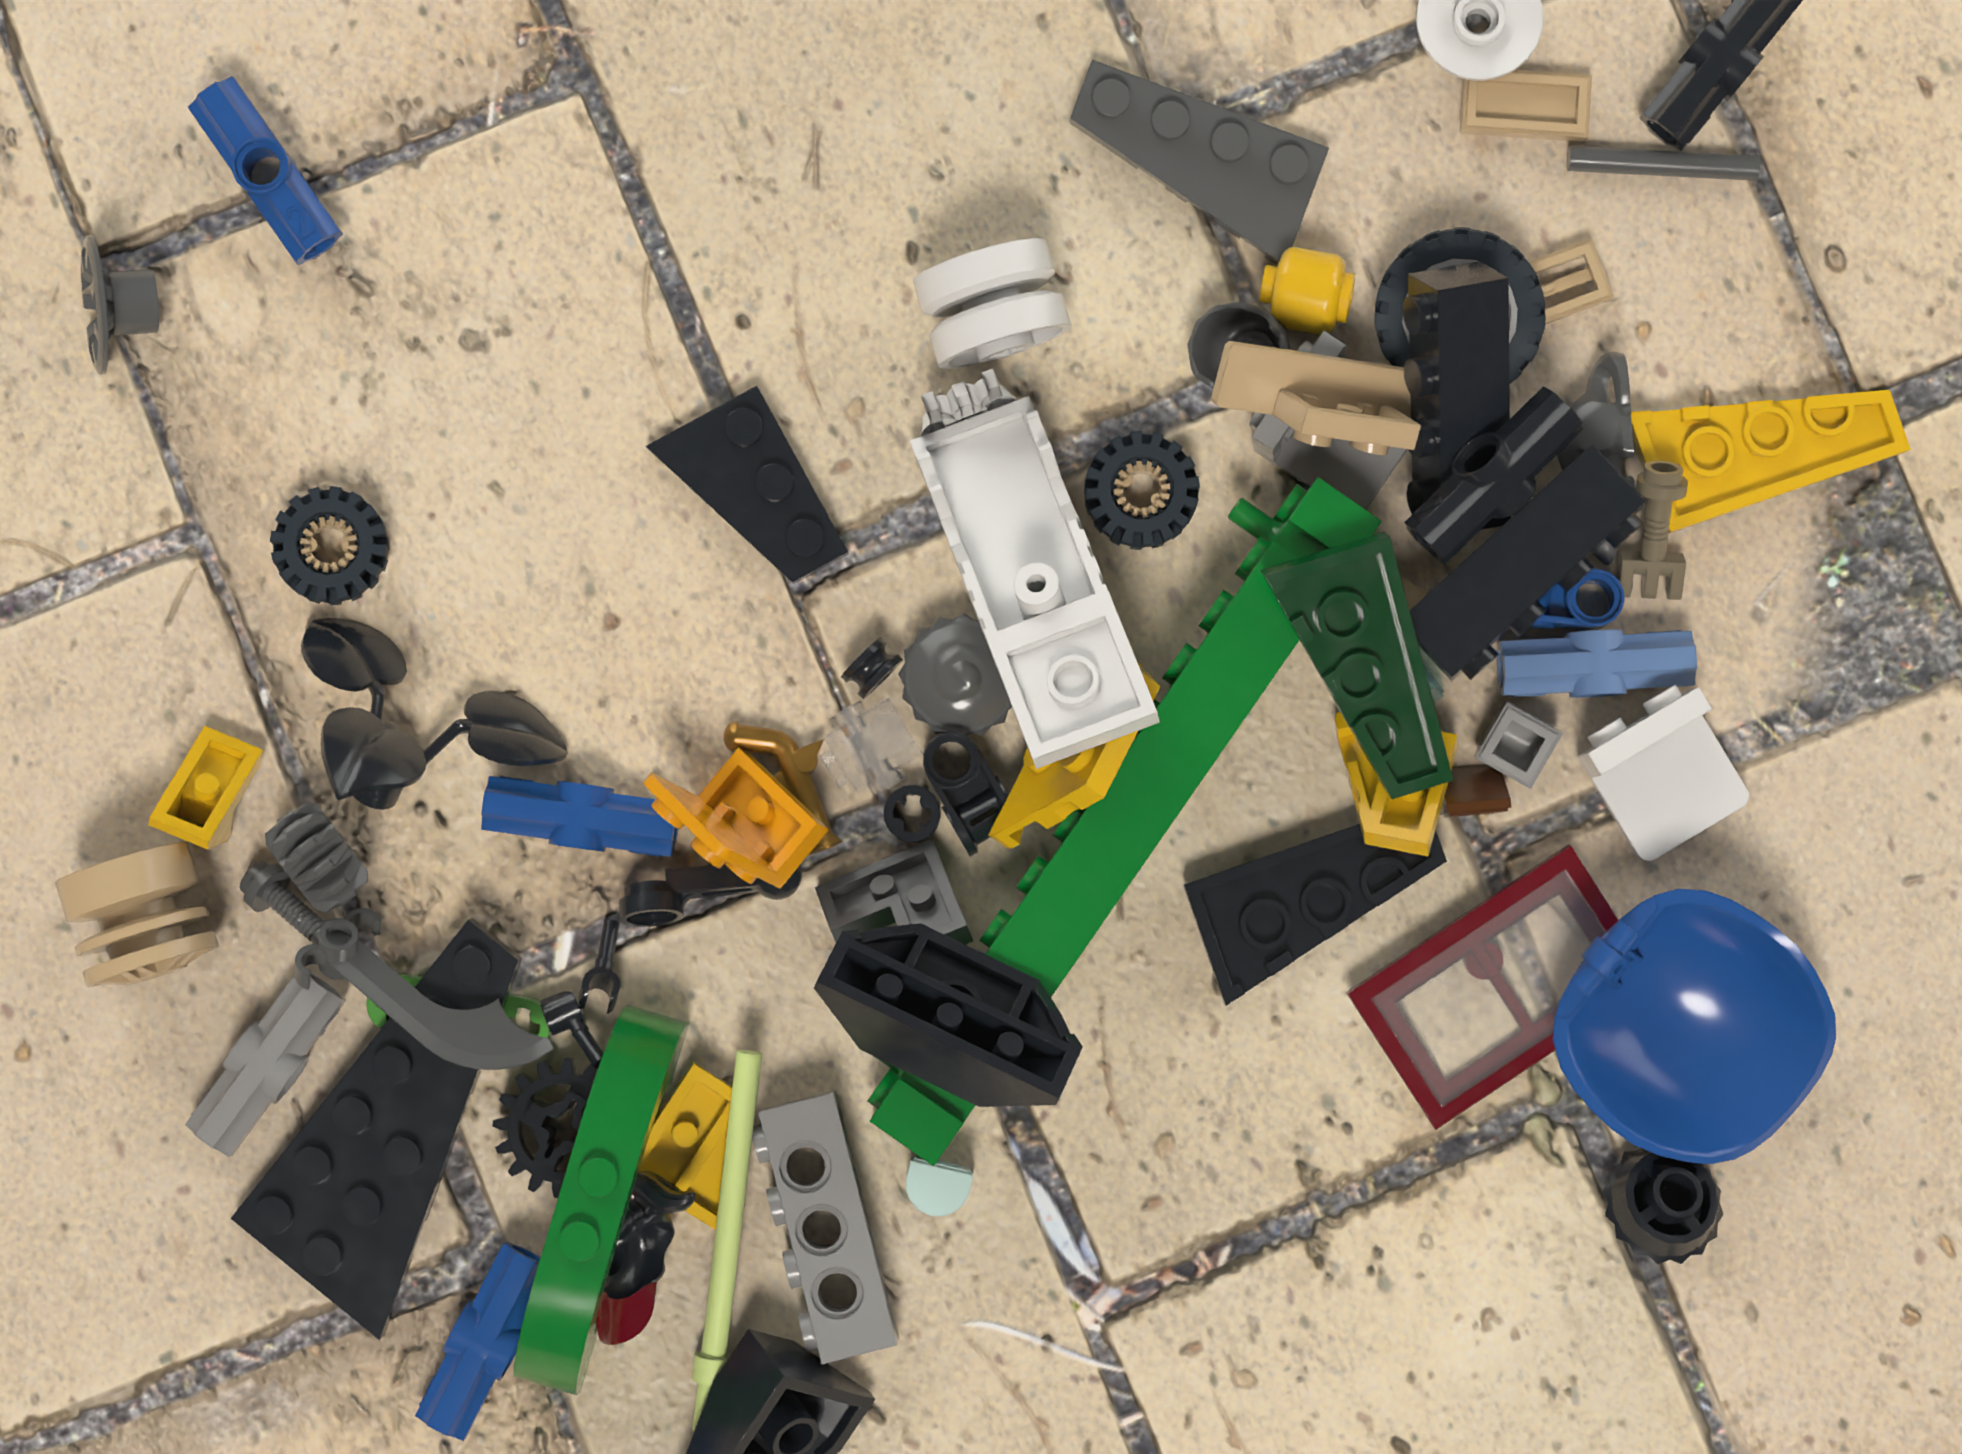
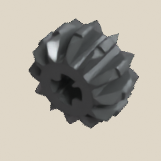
(316, 857)

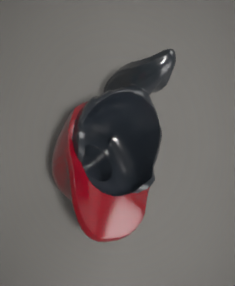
(639, 1258)

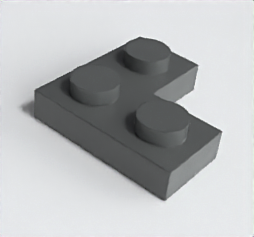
(898, 890)

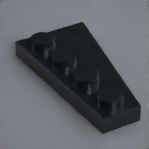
(1293, 900)

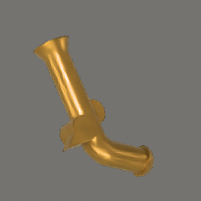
(795, 767)

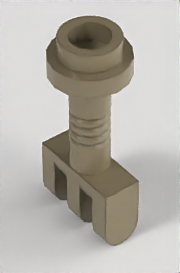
(1661, 485)

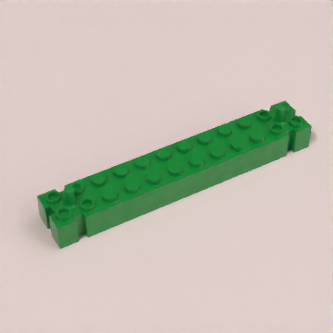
(1159, 774)

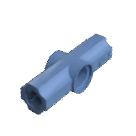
(1596, 663)

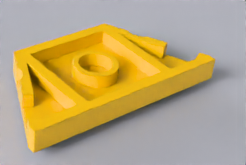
(1062, 786)

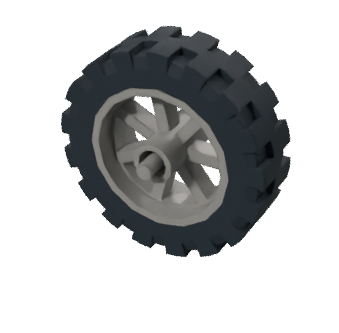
(1453, 248)

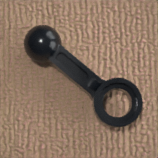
(663, 902)

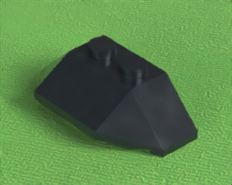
(949, 1015)

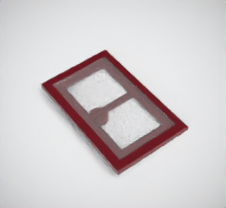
(1485, 988)

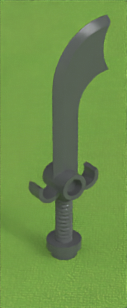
(469, 1038)

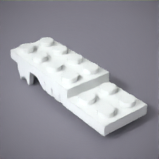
(1030, 571)

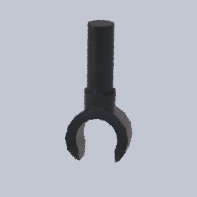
(602, 974)
(563, 1014)

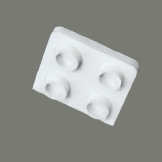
(1664, 773)

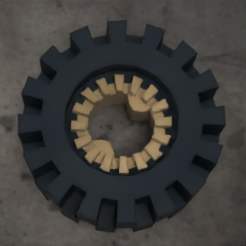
(1114, 471)
(296, 545)

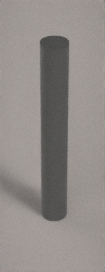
(1663, 163)

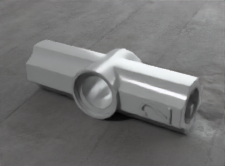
(264, 1064)

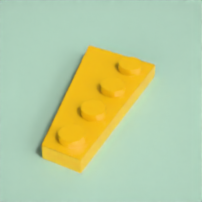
(1766, 447)

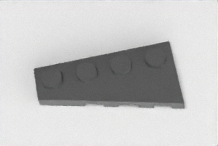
(1219, 161)

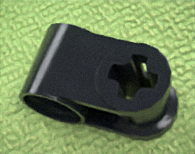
(968, 795)

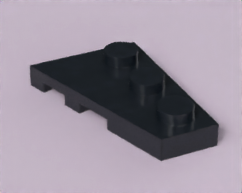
(755, 483)

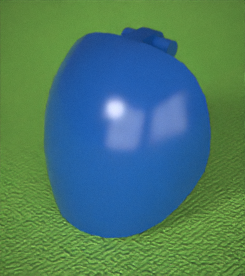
(1694, 1027)

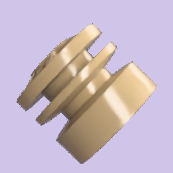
(137, 914)

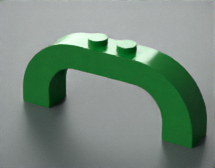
(595, 1197)

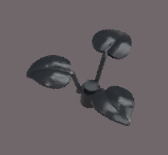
(375, 758)

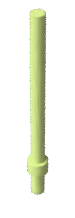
(728, 1226)

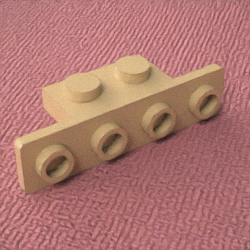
(1319, 396)

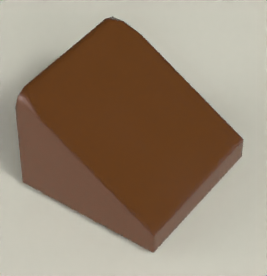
(1475, 792)

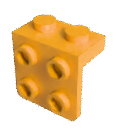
(742, 820)

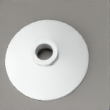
(1501, 49)

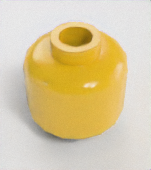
(1308, 290)

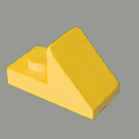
(207, 789)

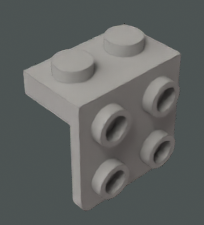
(1340, 465)

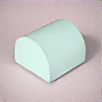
(937, 1188)

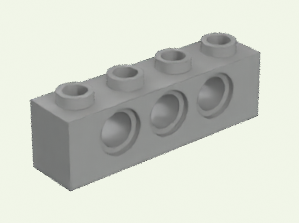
(868, 1320)

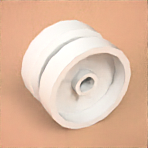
(992, 303)

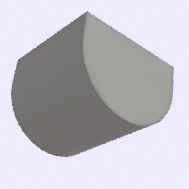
(1517, 744)

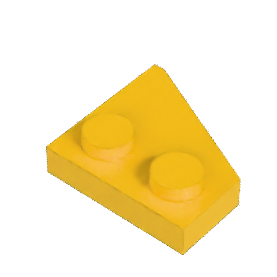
(1389, 823)
(691, 1139)

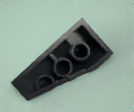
(778, 1402)

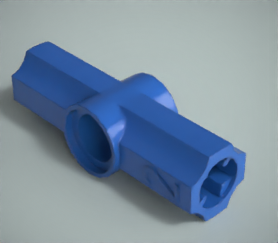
(245, 139)
(576, 816)
(480, 1344)

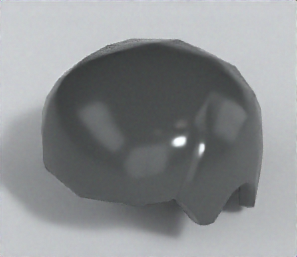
(1227, 323)

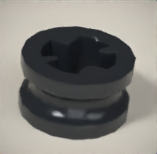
(871, 668)
(927, 801)

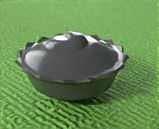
(954, 678)

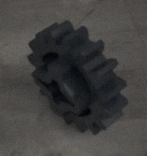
(537, 1115)

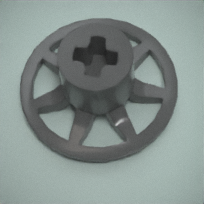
(123, 303)

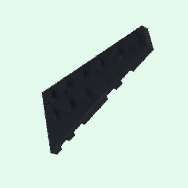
(371, 1158)

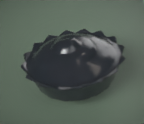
(1658, 1219)

